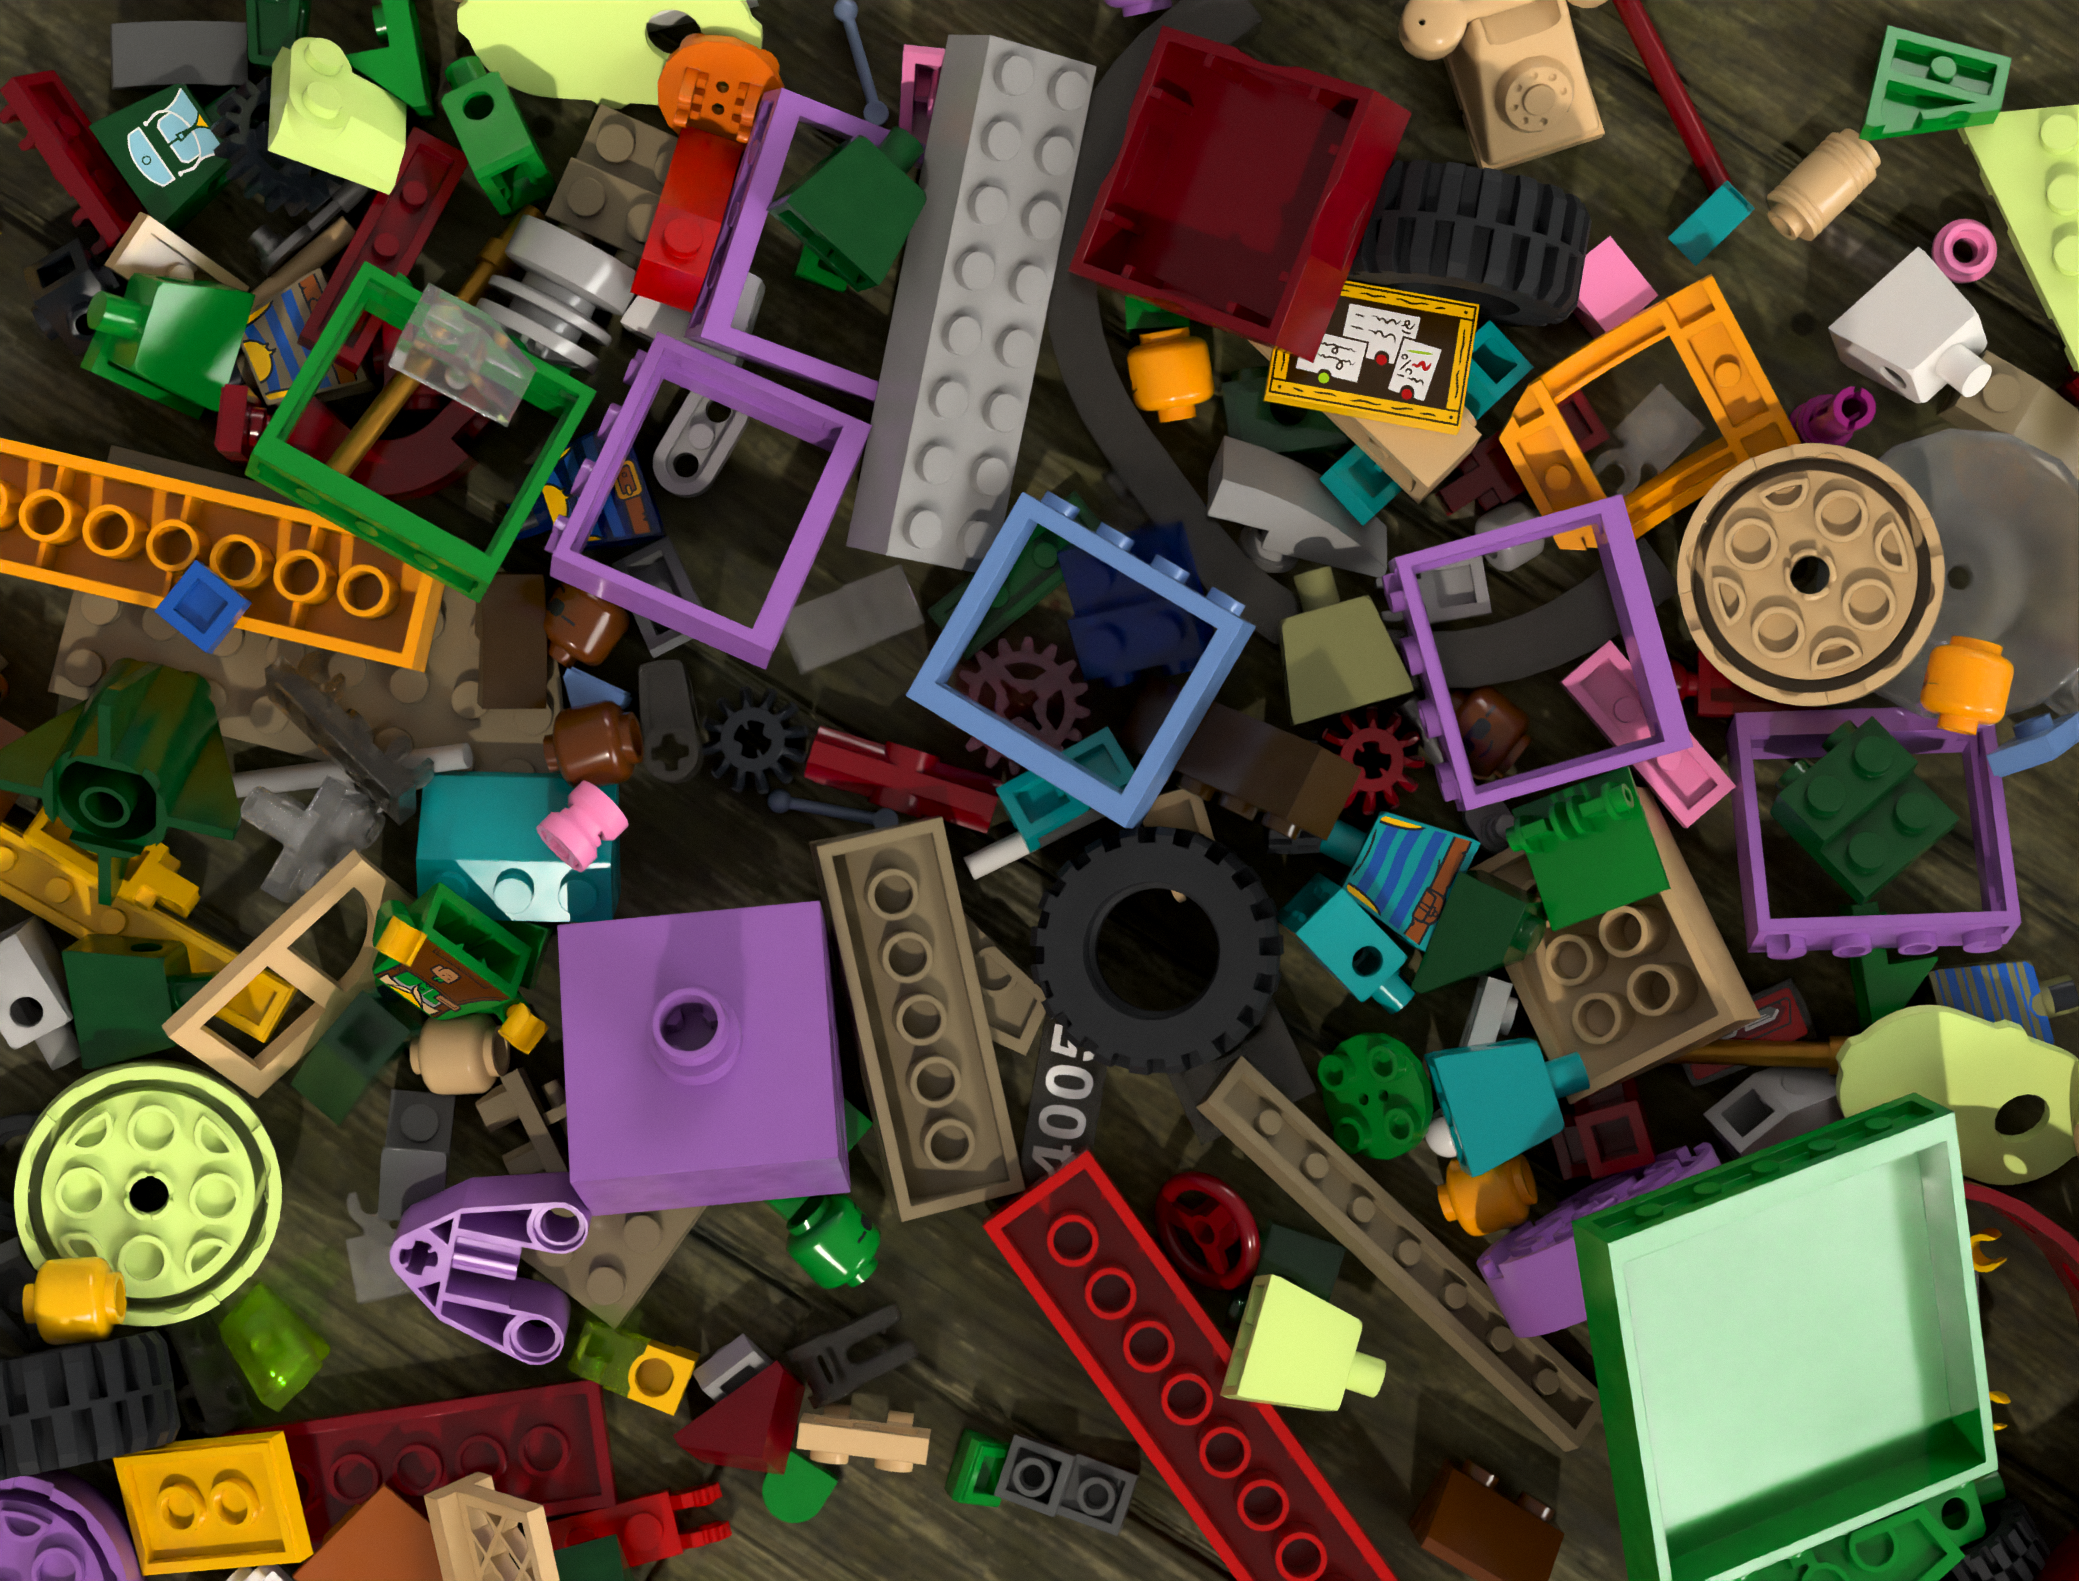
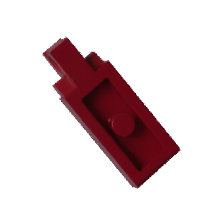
(1492, 476)

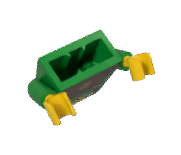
(453, 963)

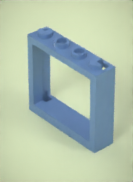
(1162, 576)

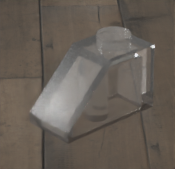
(463, 355)

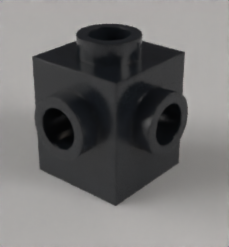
(62, 292)

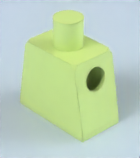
(1298, 1351)

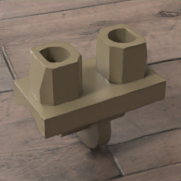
(517, 1100)

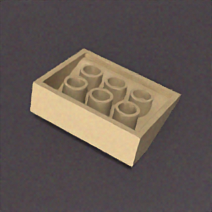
(1631, 980)

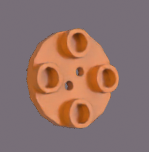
(692, 87)

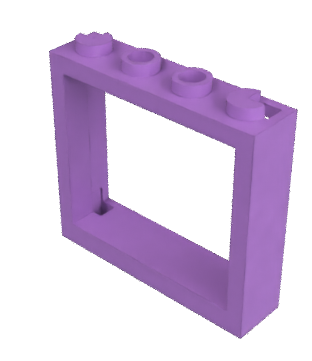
(741, 232)
(748, 395)
(1638, 627)
(1801, 736)

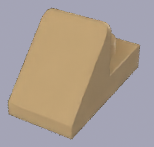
(158, 251)

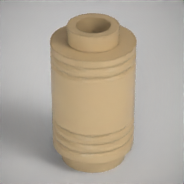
(1822, 185)

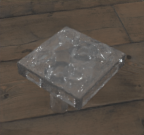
(312, 835)

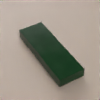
(1028, 583)

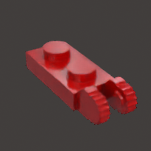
(644, 1524)

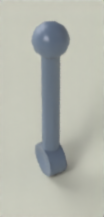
(875, 110)
(781, 801)

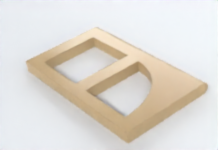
(274, 950)

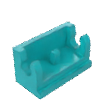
(1041, 807)

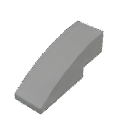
(1292, 509)

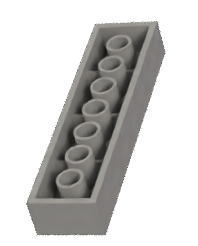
(971, 302)

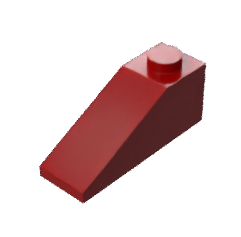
(687, 219)

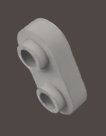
(697, 436)

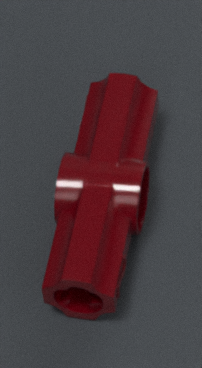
(902, 779)

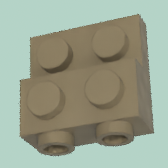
(614, 184)

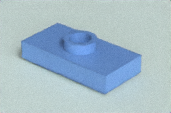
(2035, 743)

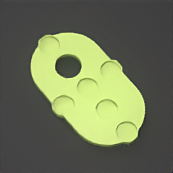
(588, 45)
(1974, 1072)

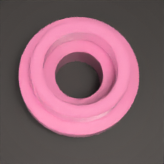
(1977, 237)

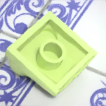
(334, 116)

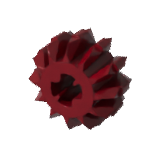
(1383, 744)

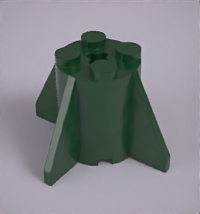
(129, 766)

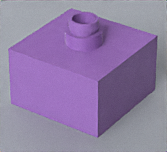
(702, 1059)

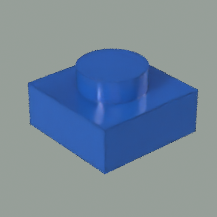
(203, 607)

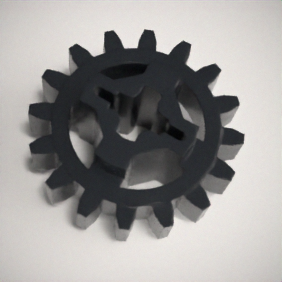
(263, 171)

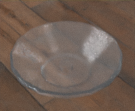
(2015, 529)

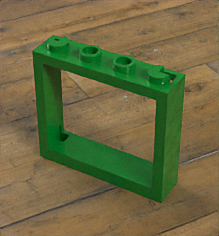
(372, 515)

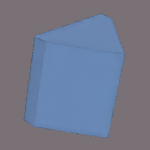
(587, 689)

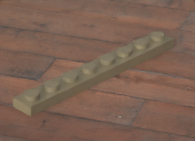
(1400, 1252)

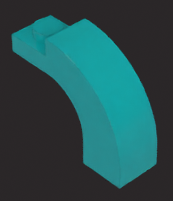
(1492, 373)

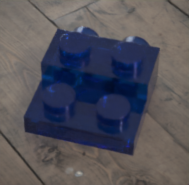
(1126, 625)

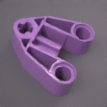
(474, 1255)

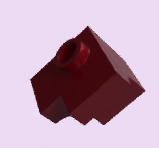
(1605, 1134)

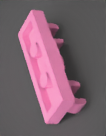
(1607, 693)

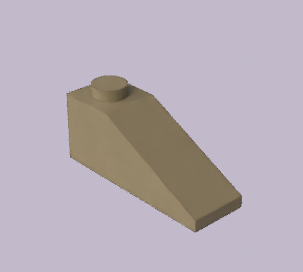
(2018, 406)

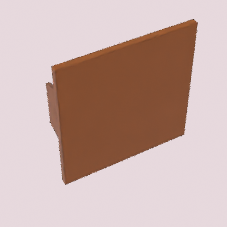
(376, 1543)

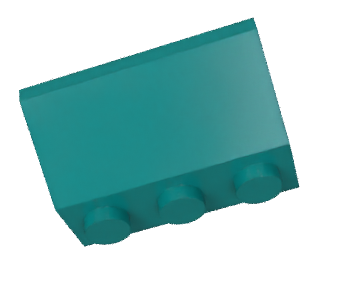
(486, 848)

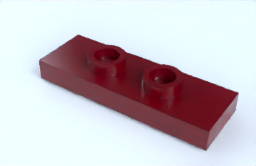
(239, 423)

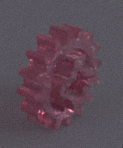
(1043, 687)

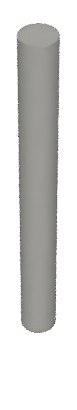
(313, 774)

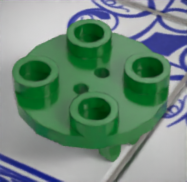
(1370, 1067)

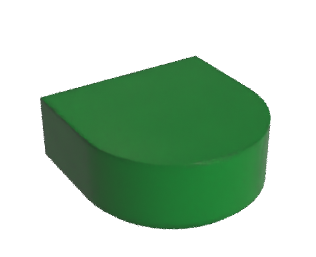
(800, 1491)

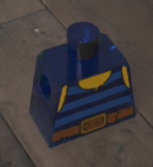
(628, 514)

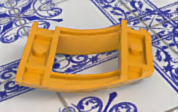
(1724, 374)

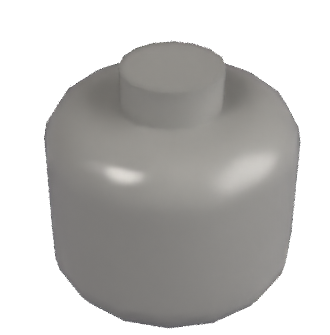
(1505, 515)

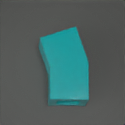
(1711, 223)

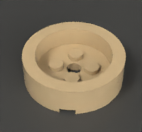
(1880, 586)

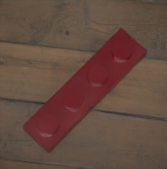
(390, 236)

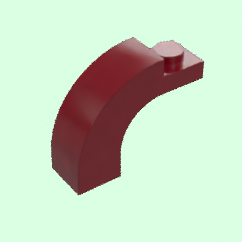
(401, 466)

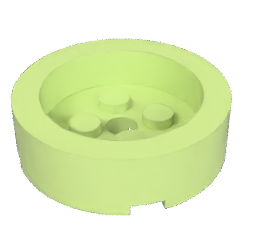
(166, 1125)

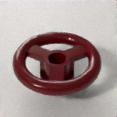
(1212, 1226)

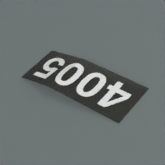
(1062, 1103)

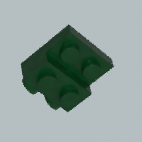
(1861, 808)

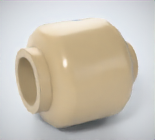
(460, 1054)

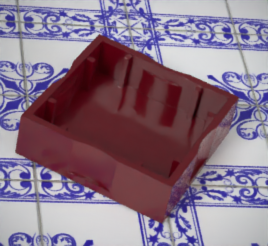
(1240, 192)

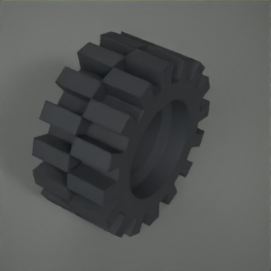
(2006, 1551)

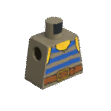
(271, 348)

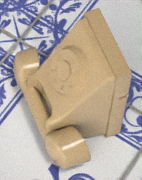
(1510, 72)

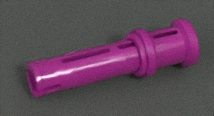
(1833, 416)

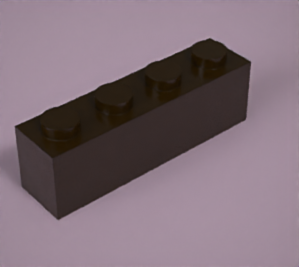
(1248, 764)

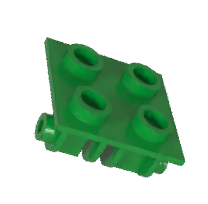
(1589, 848)

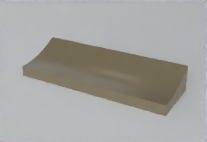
(917, 1017)

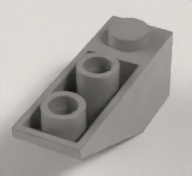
(1774, 1108)

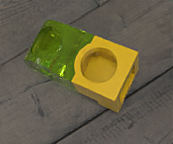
(633, 1365)

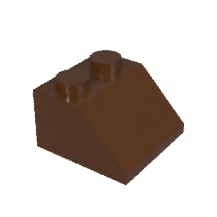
(1484, 1528)

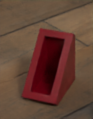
(750, 1425)

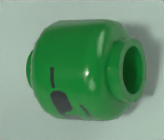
(833, 1241)

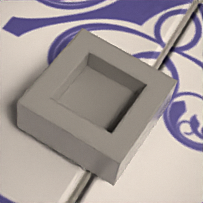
(731, 1367)

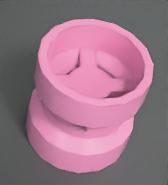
(578, 831)

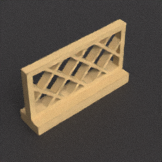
(478, 1530)

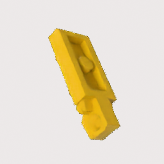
(147, 877)

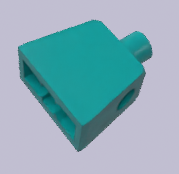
(1501, 1098)

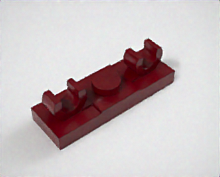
(73, 154)

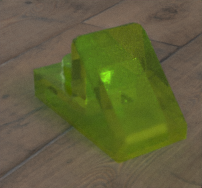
(273, 1346)

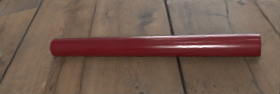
(1673, 93)

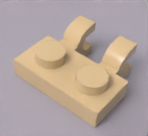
(836, 1436)

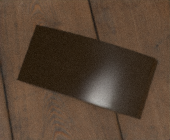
(512, 642)

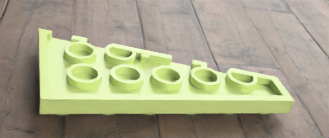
(2034, 176)

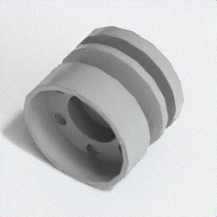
(559, 294)

